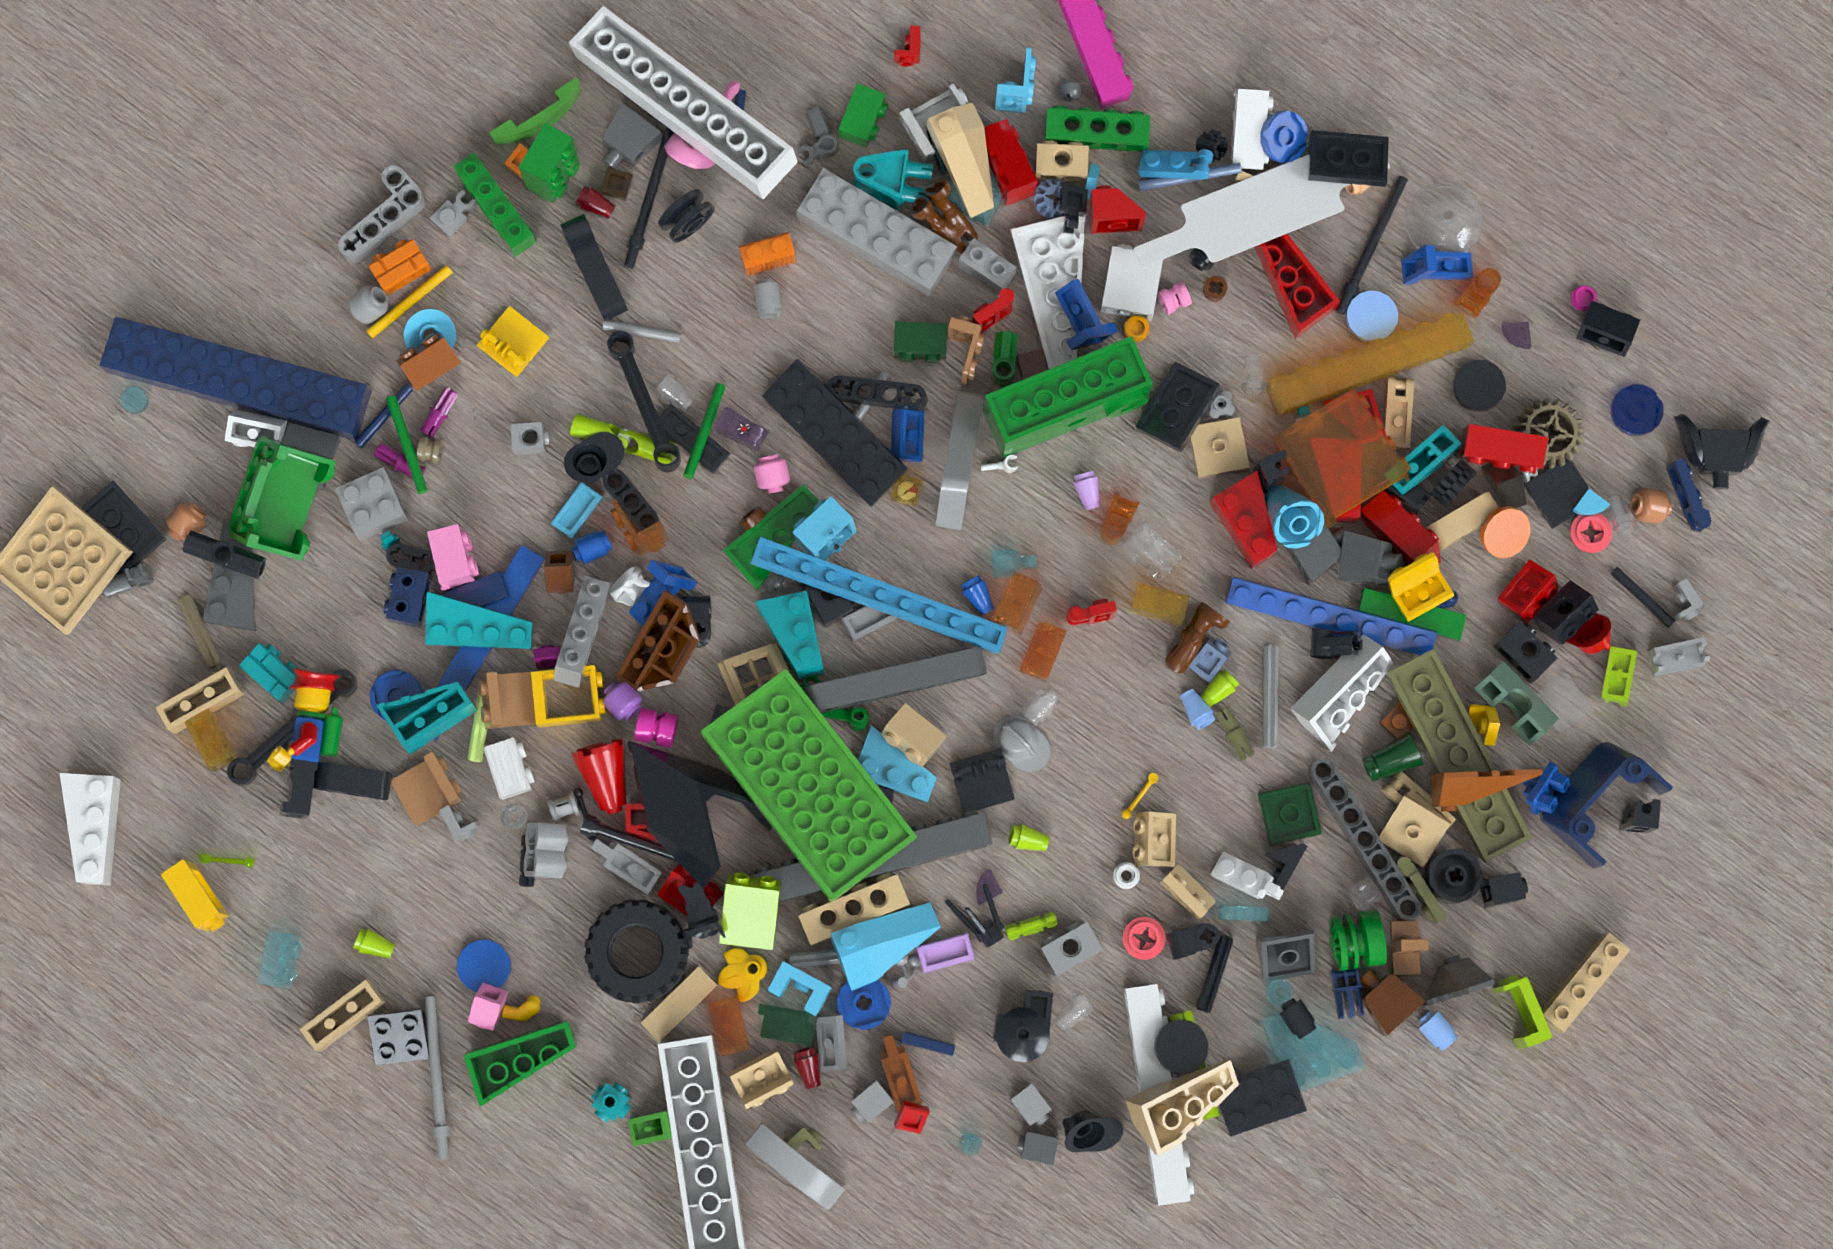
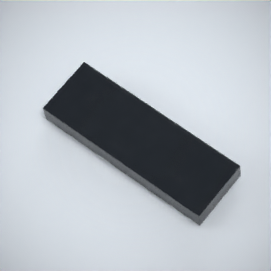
(684, 433)

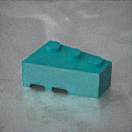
(793, 628)
(427, 715)

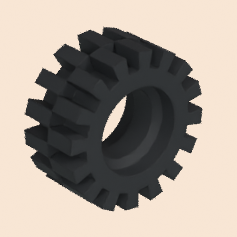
(1453, 483)

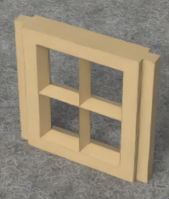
(730, 676)

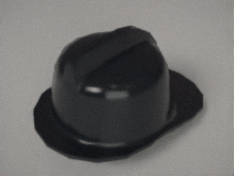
(594, 457)
(1089, 1133)

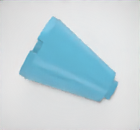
(1293, 517)

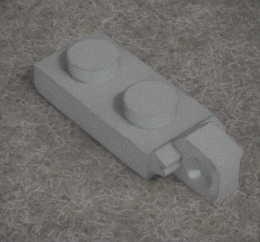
(627, 865)

